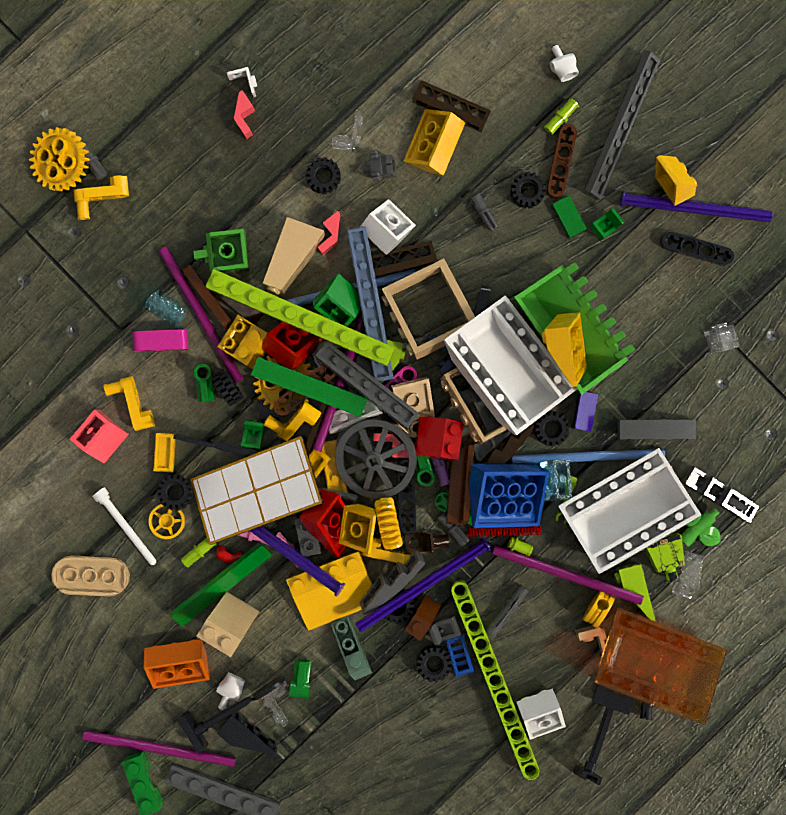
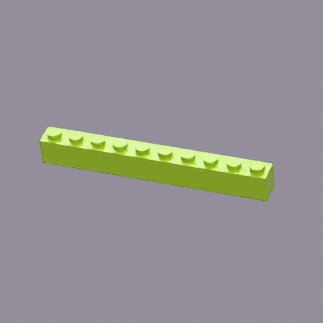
(300, 318)

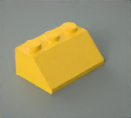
(434, 141)

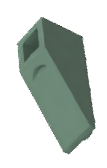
(351, 648)

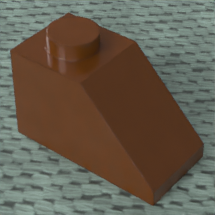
(422, 617)

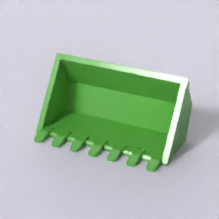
(561, 295)

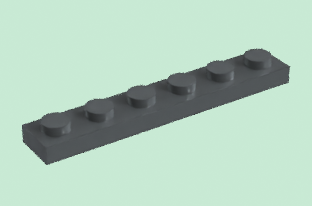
(366, 385)
(220, 792)

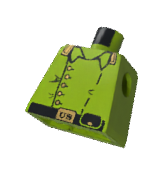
(667, 555)

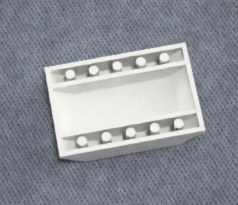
(508, 366)
(629, 511)

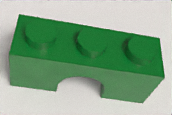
(145, 794)

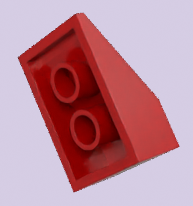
(289, 344)
(325, 521)

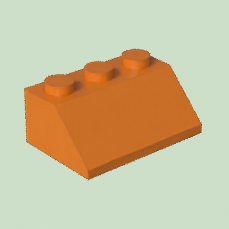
(176, 664)

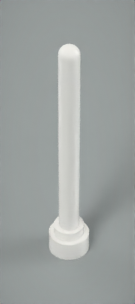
(103, 498)

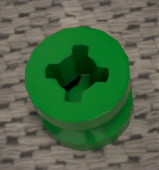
(441, 501)

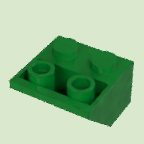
(338, 301)

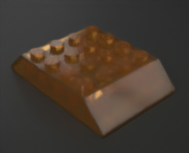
(660, 666)

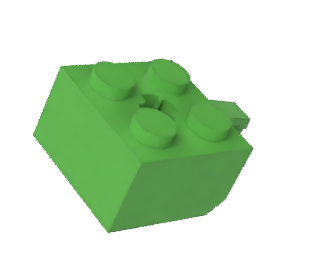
(218, 243)

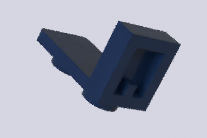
(445, 364)

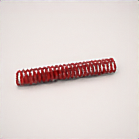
(513, 529)

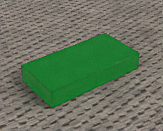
(569, 216)

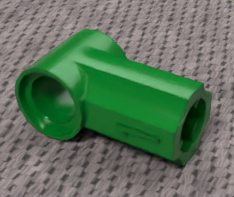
(204, 386)
(423, 465)
(300, 684)

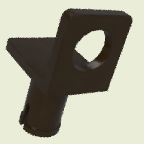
(426, 541)

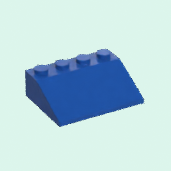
(507, 494)

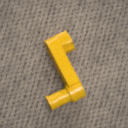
(118, 189)
(304, 413)
(139, 418)
(388, 555)

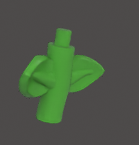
(703, 529)

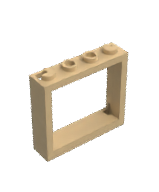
(438, 342)
(466, 416)

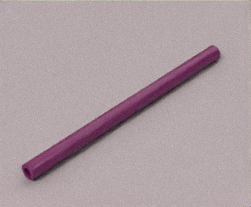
(200, 314)
(330, 411)
(568, 575)
(158, 748)

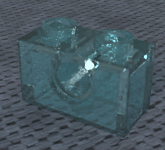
(559, 480)

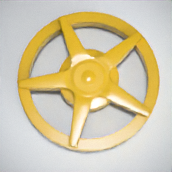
(166, 521)

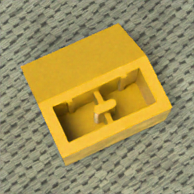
(244, 341)

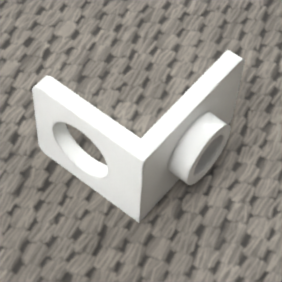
(243, 73)

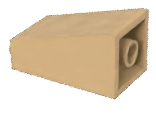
(293, 251)
(228, 624)

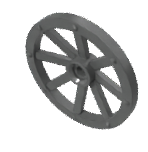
(380, 457)

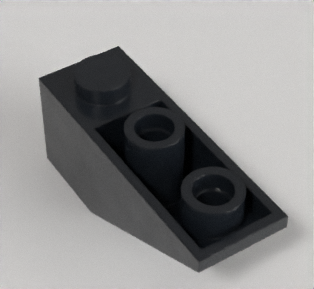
(243, 735)

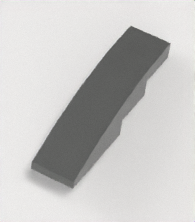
(656, 429)
(720, 494)
(388, 586)

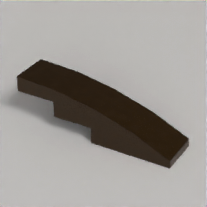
(510, 447)

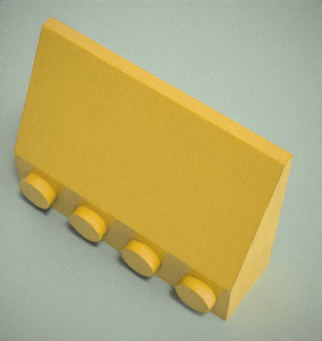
(566, 345)
(318, 602)

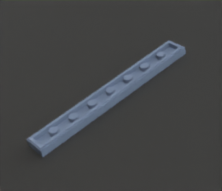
(368, 295)

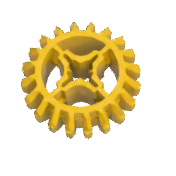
(388, 523)

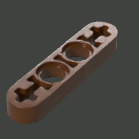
(561, 161)
(207, 296)
(327, 377)

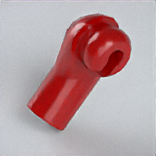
(225, 556)

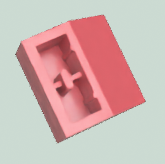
(99, 436)

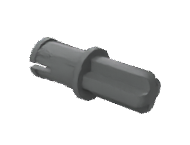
(95, 165)
(484, 212)
(454, 530)

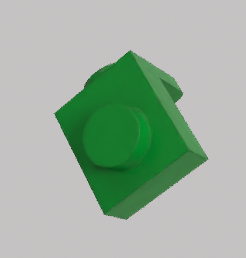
(606, 224)
(253, 435)

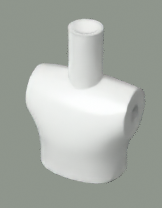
(563, 65)
(231, 689)

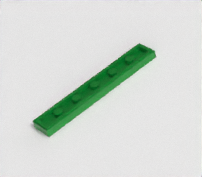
(309, 387)
(220, 584)

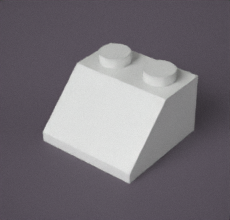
(387, 226)
(541, 713)

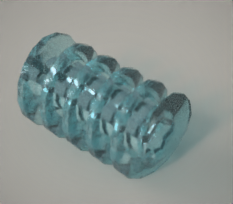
(166, 308)

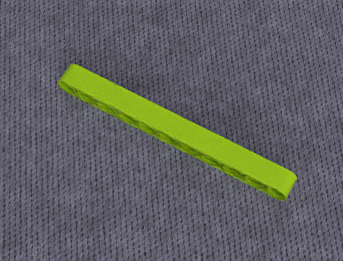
(498, 687)

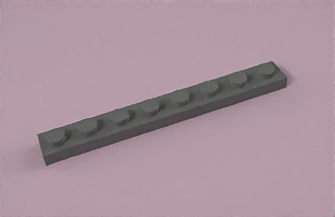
(622, 125)

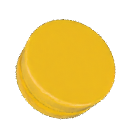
(598, 608)

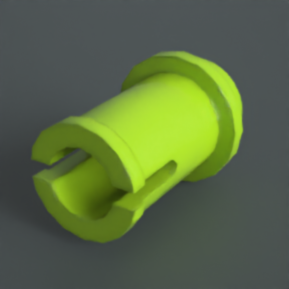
(520, 546)

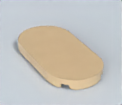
(90, 575)

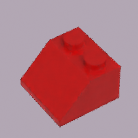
(439, 438)

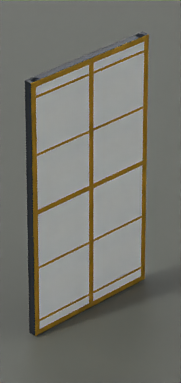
(256, 490)

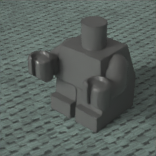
(380, 166)

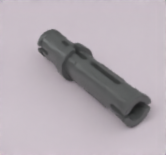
(493, 628)

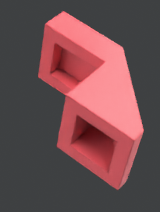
(242, 110)
(332, 225)
(395, 442)

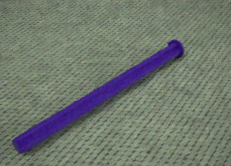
(696, 207)
(298, 559)
(422, 585)

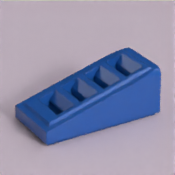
(470, 669)

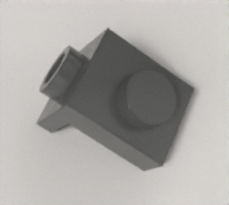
(444, 630)

